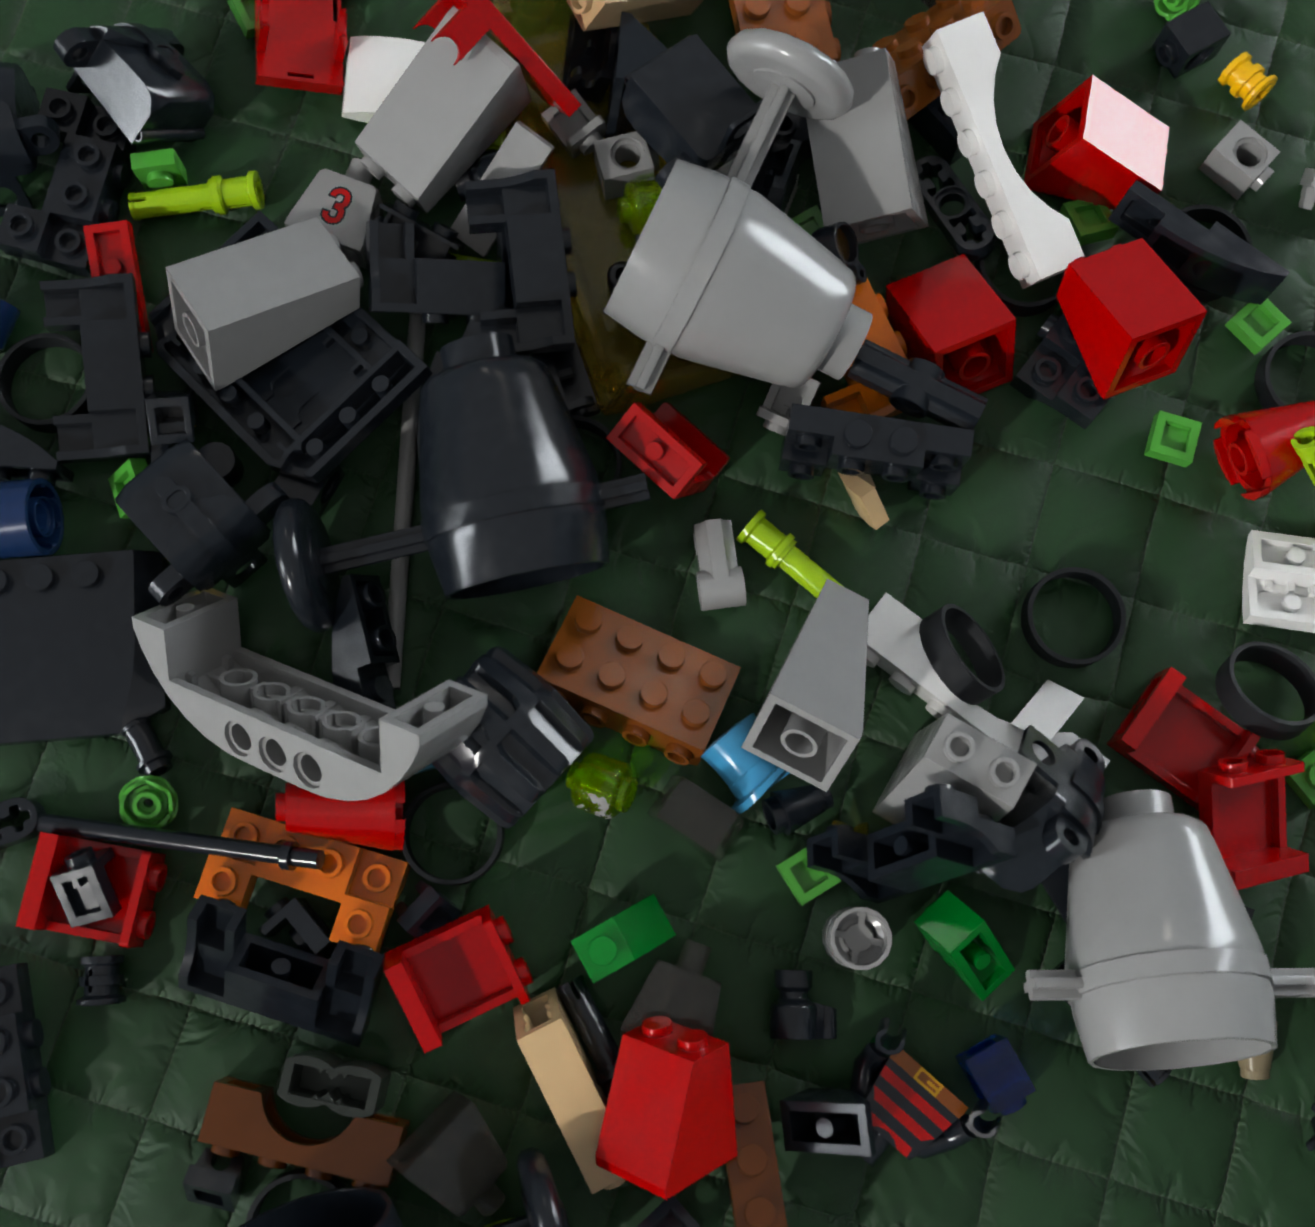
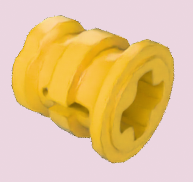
(1247, 80)

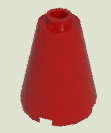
(1258, 446)
(367, 822)

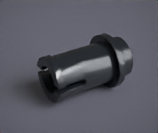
(147, 748)

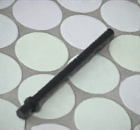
(287, 855)

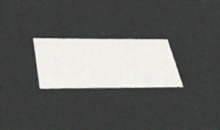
(1048, 709)

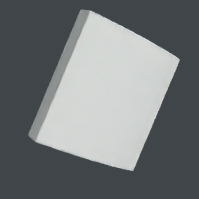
(372, 72)
(1279, 581)

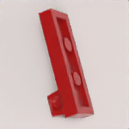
(113, 251)

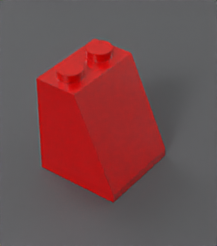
(1096, 147)
(1128, 316)
(956, 323)
(668, 1108)

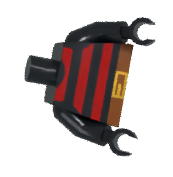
(911, 1105)

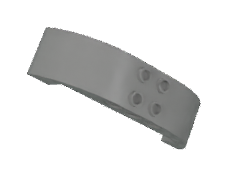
(289, 719)

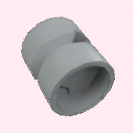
(857, 938)

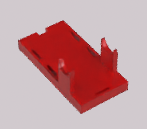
(482, 17)
(300, 44)

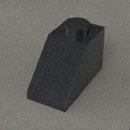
(828, 1122)

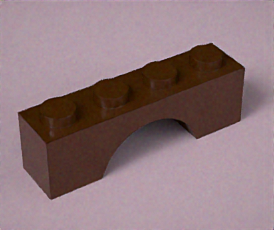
(246, 1120)
(755, 1171)

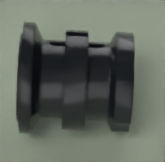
(101, 980)

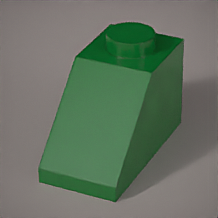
(623, 938)
(965, 944)

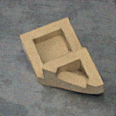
(865, 499)

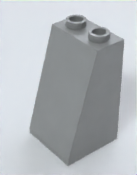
(442, 117)
(867, 155)
(261, 298)
(819, 694)
(958, 756)

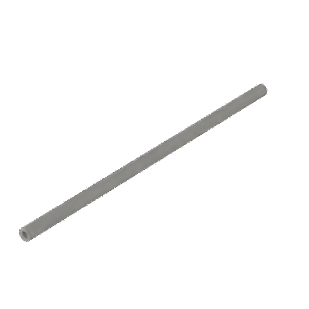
(405, 498)

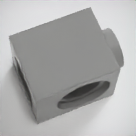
(1245, 146)
(621, 148)

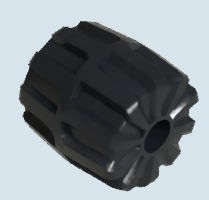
(520, 742)

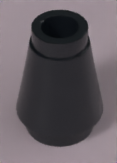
(795, 807)

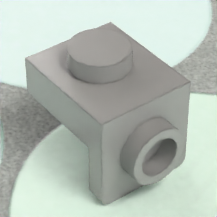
(578, 131)
(779, 402)

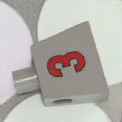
(342, 207)

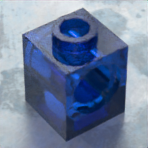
(996, 1074)

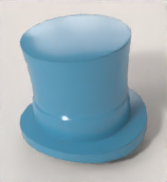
(742, 771)

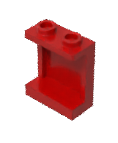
(668, 449)
(1177, 733)
(1247, 816)
(132, 872)
(456, 974)

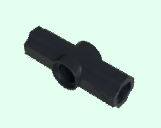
(916, 387)

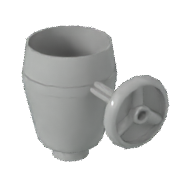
(724, 268)
(1163, 948)

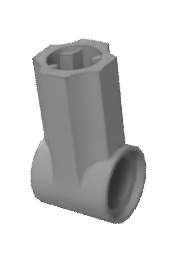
(719, 577)

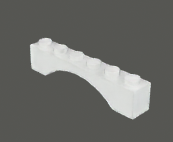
(964, 65)
(898, 650)

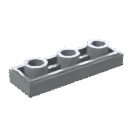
(518, 154)

